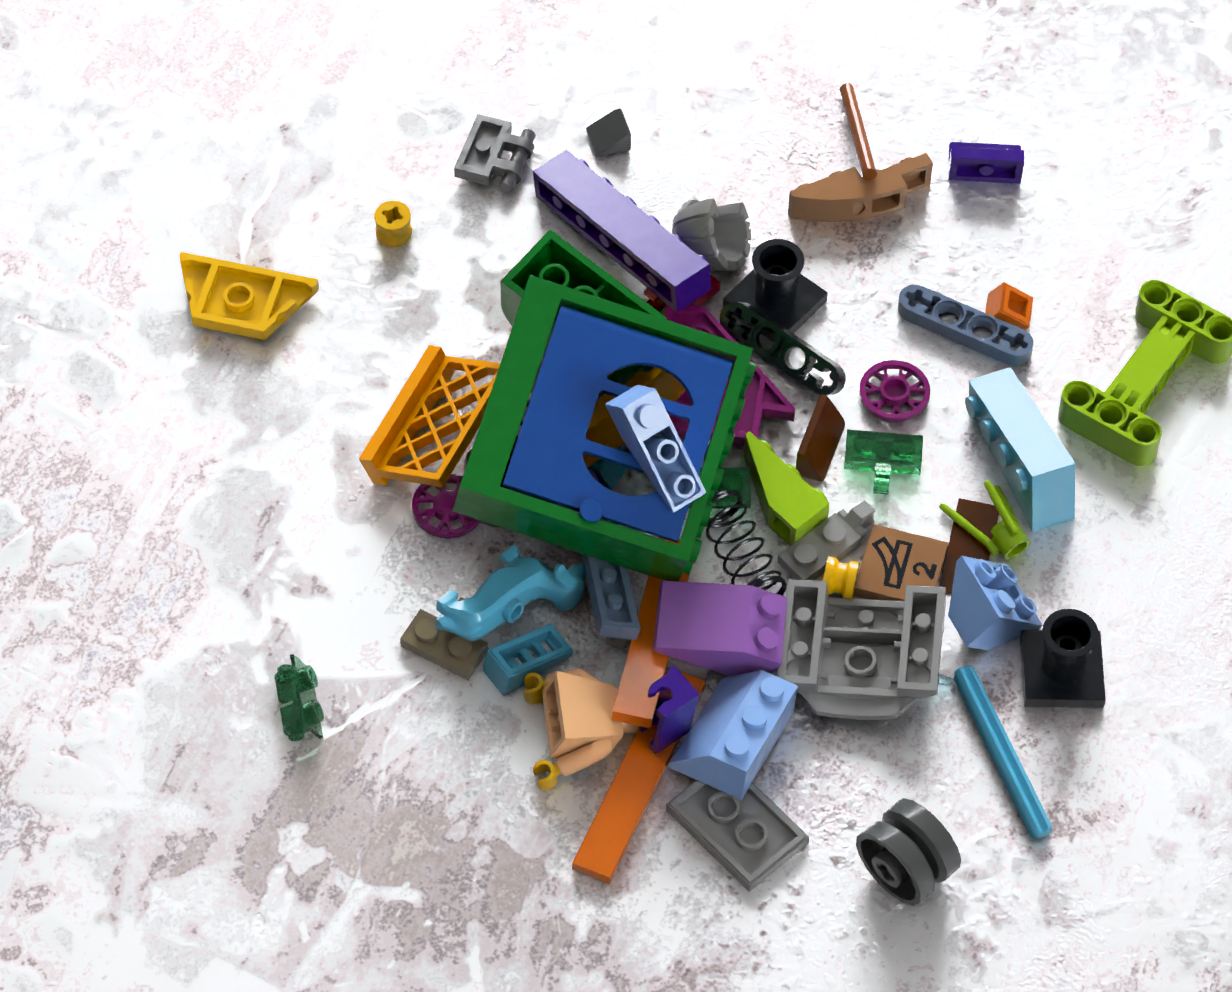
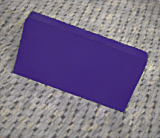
(985, 162)

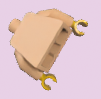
(576, 719)

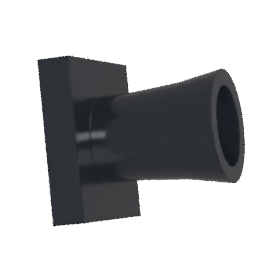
(778, 287)
(1063, 662)

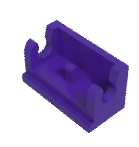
(673, 710)

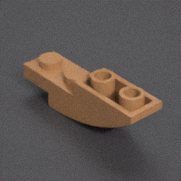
(851, 197)

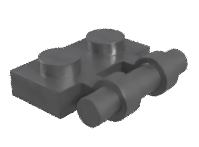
(484, 148)

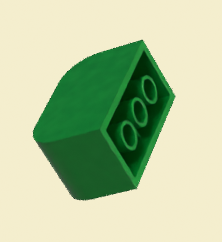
(563, 264)

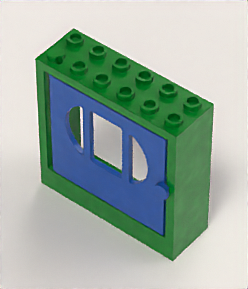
(586, 347)

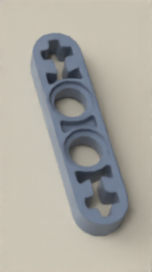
(968, 320)

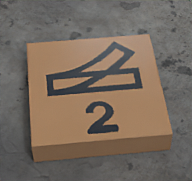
(898, 560)

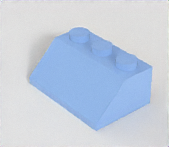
(736, 731)

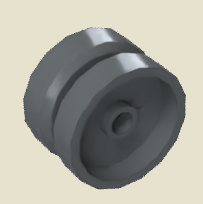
(908, 851)

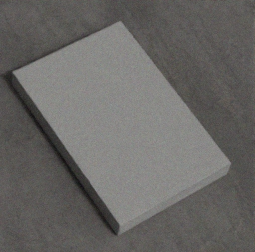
(743, 835)

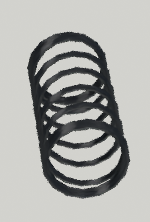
(721, 516)

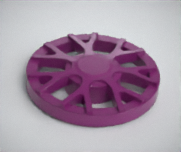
(894, 391)
(442, 509)

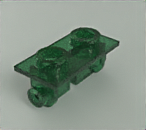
(298, 684)

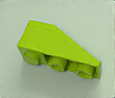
(785, 498)

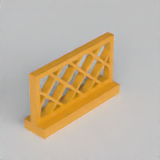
(413, 411)

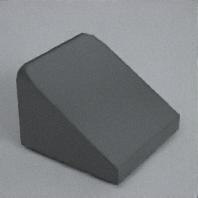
(610, 134)

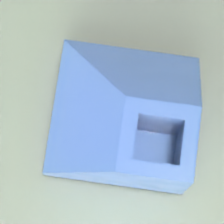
(989, 604)

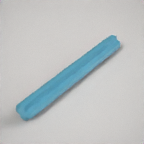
(1002, 752)

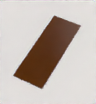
(962, 543)

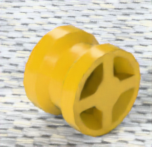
(399, 230)
(841, 577)

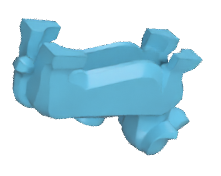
(507, 592)

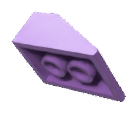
(720, 626)

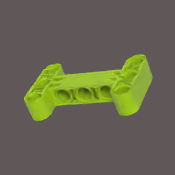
(1146, 373)

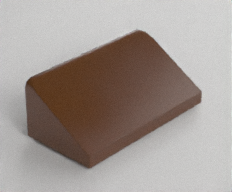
(820, 440)

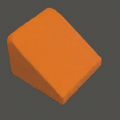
(1010, 305)

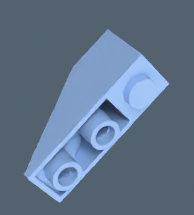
(656, 445)

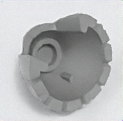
(715, 232)

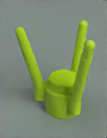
(1007, 534)

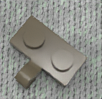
(443, 647)

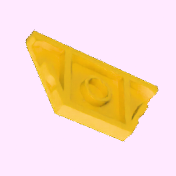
(242, 296)

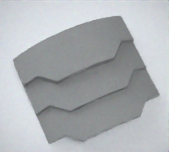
(862, 653)

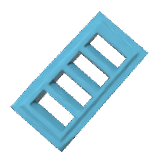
(508, 674)

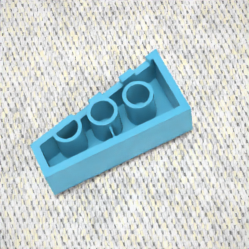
(1024, 448)

